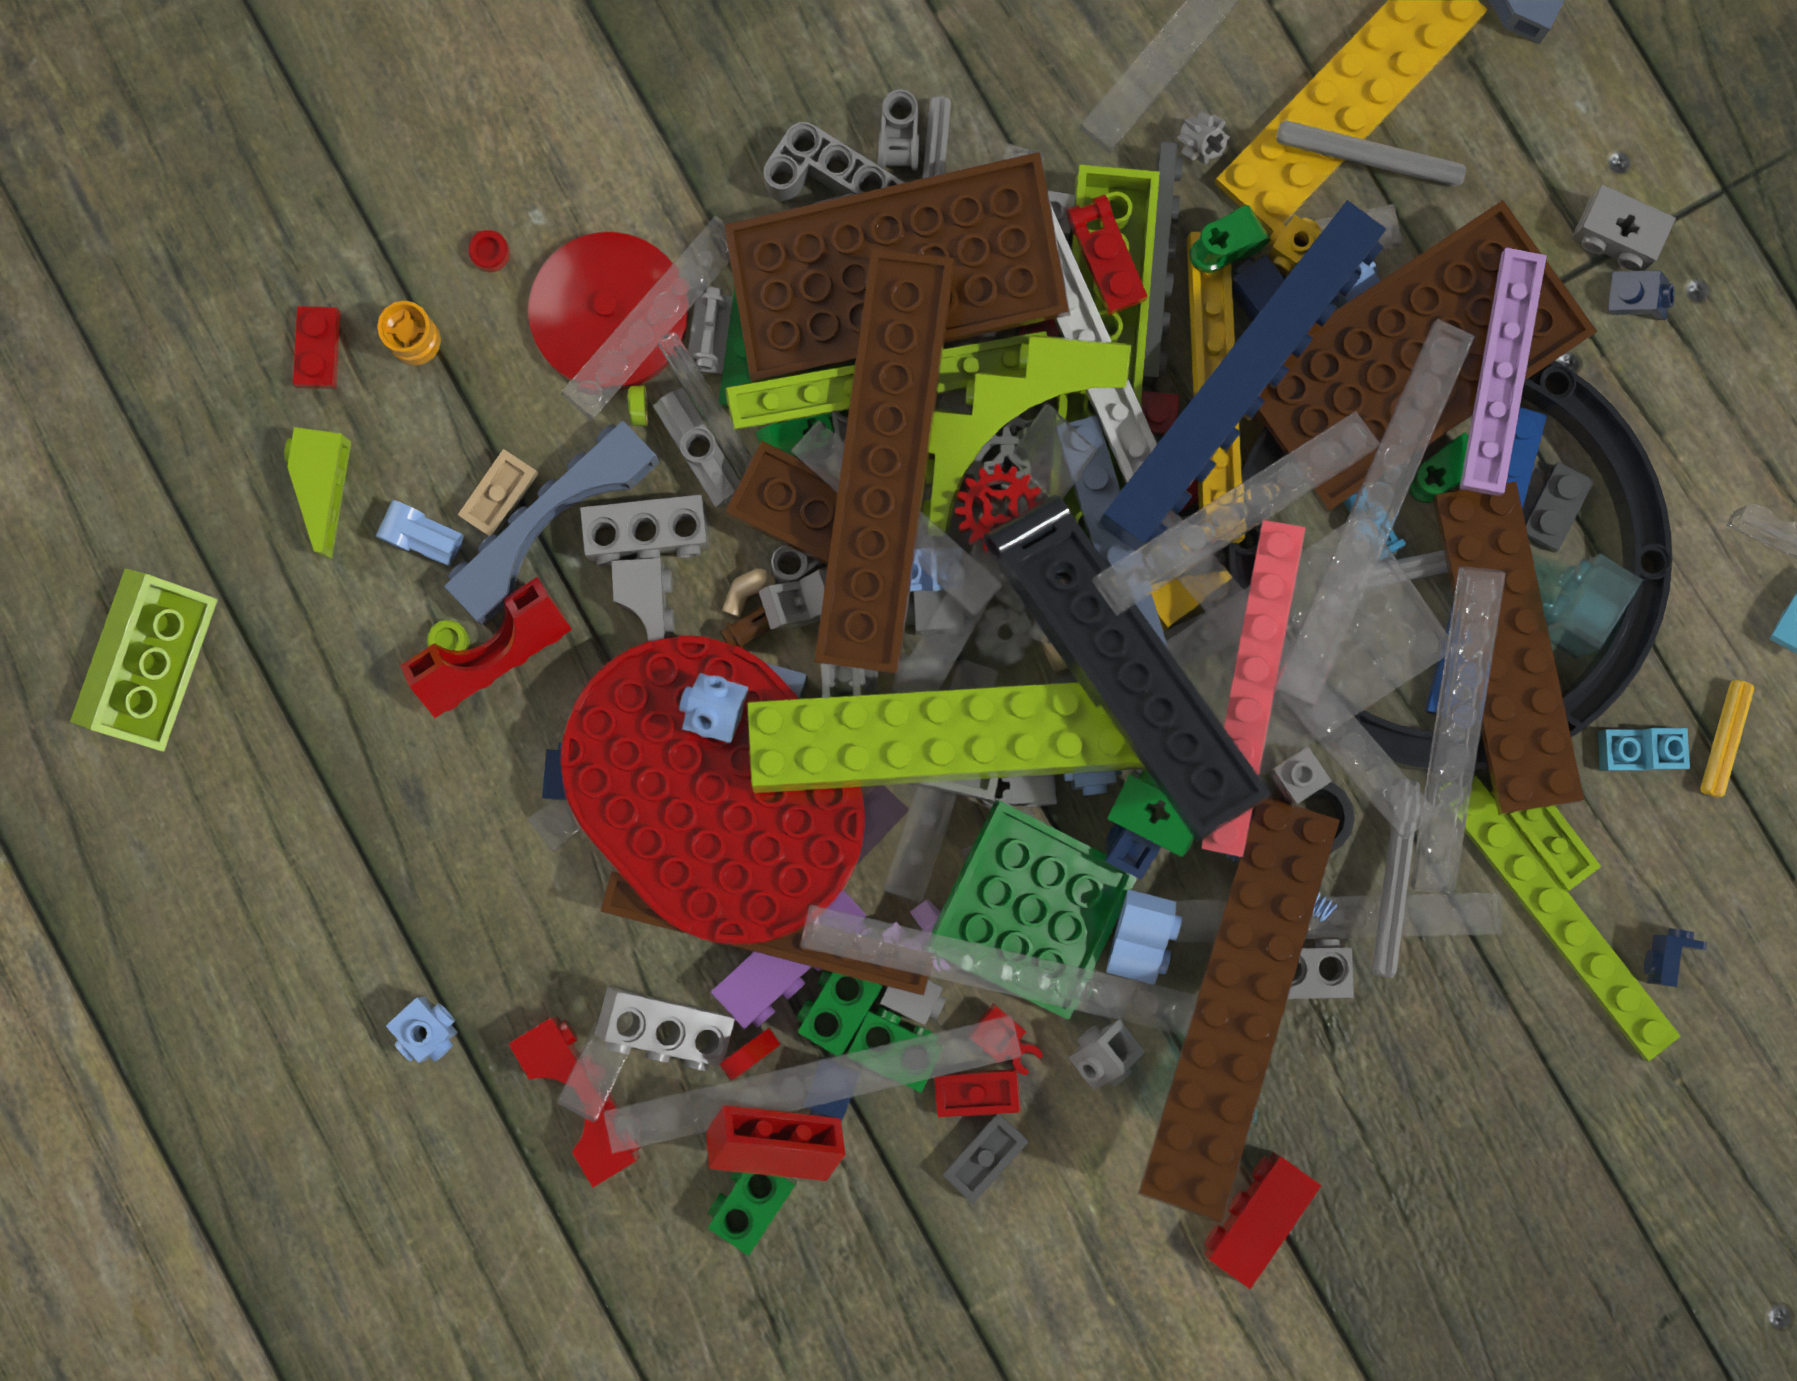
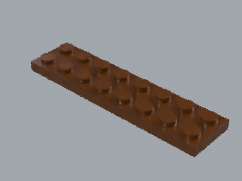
(1524, 707)

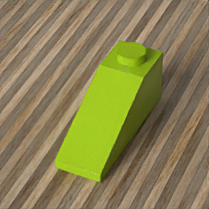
(318, 475)

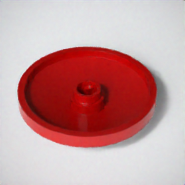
(587, 295)

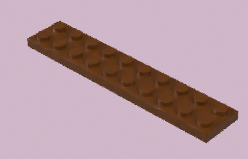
(885, 460)
(1239, 1010)

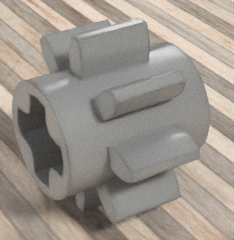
(1203, 137)

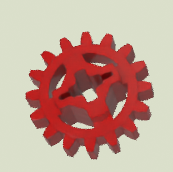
(986, 496)

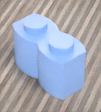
(1142, 937)

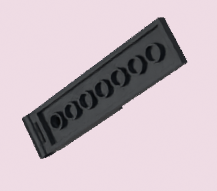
(1125, 669)

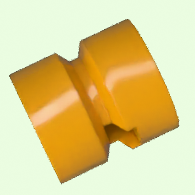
(409, 333)

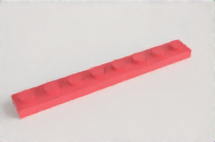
(1259, 660)

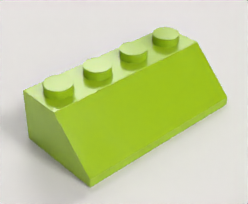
(144, 660)

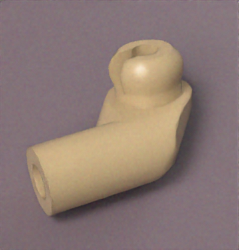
(744, 587)

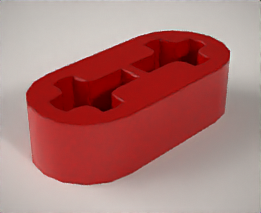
(749, 1054)

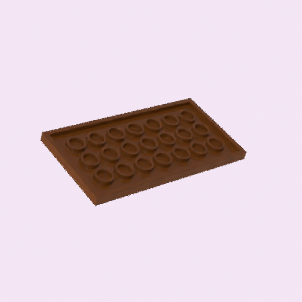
(807, 267)
(1375, 339)

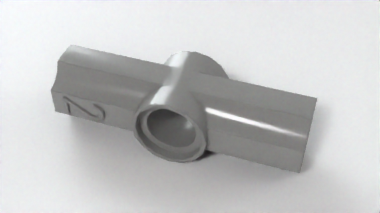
(688, 427)

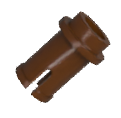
(746, 628)

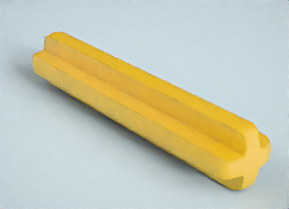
(1727, 738)

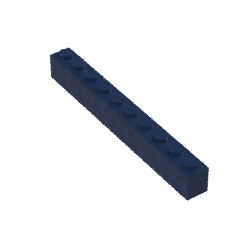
(1242, 376)

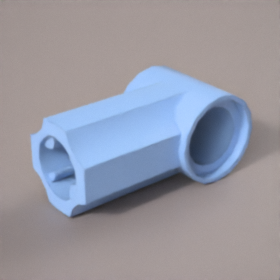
(410, 529)

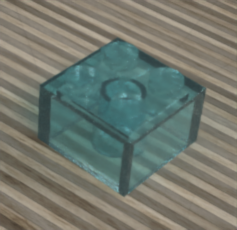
(1588, 604)

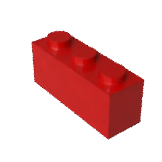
(775, 1143)
(1260, 1219)

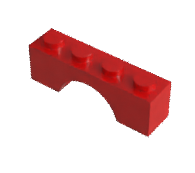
(447, 676)
(551, 1054)

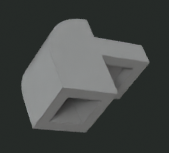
(794, 602)

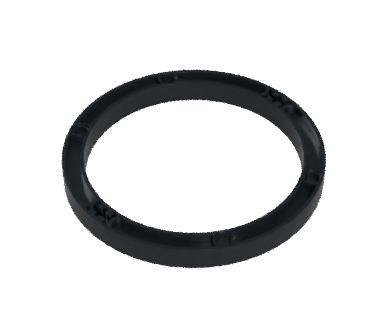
(1643, 531)

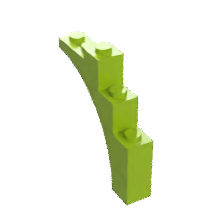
(1052, 369)

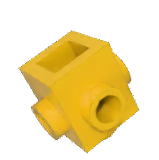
(1284, 239)

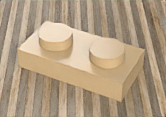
(498, 493)

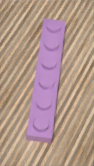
(1503, 372)

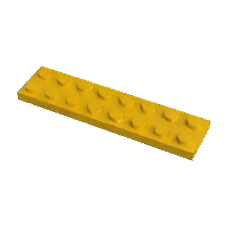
(1347, 98)

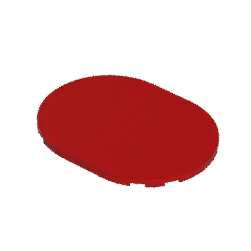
(683, 808)

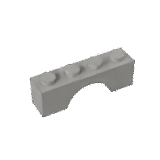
(642, 589)

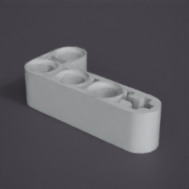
(815, 163)

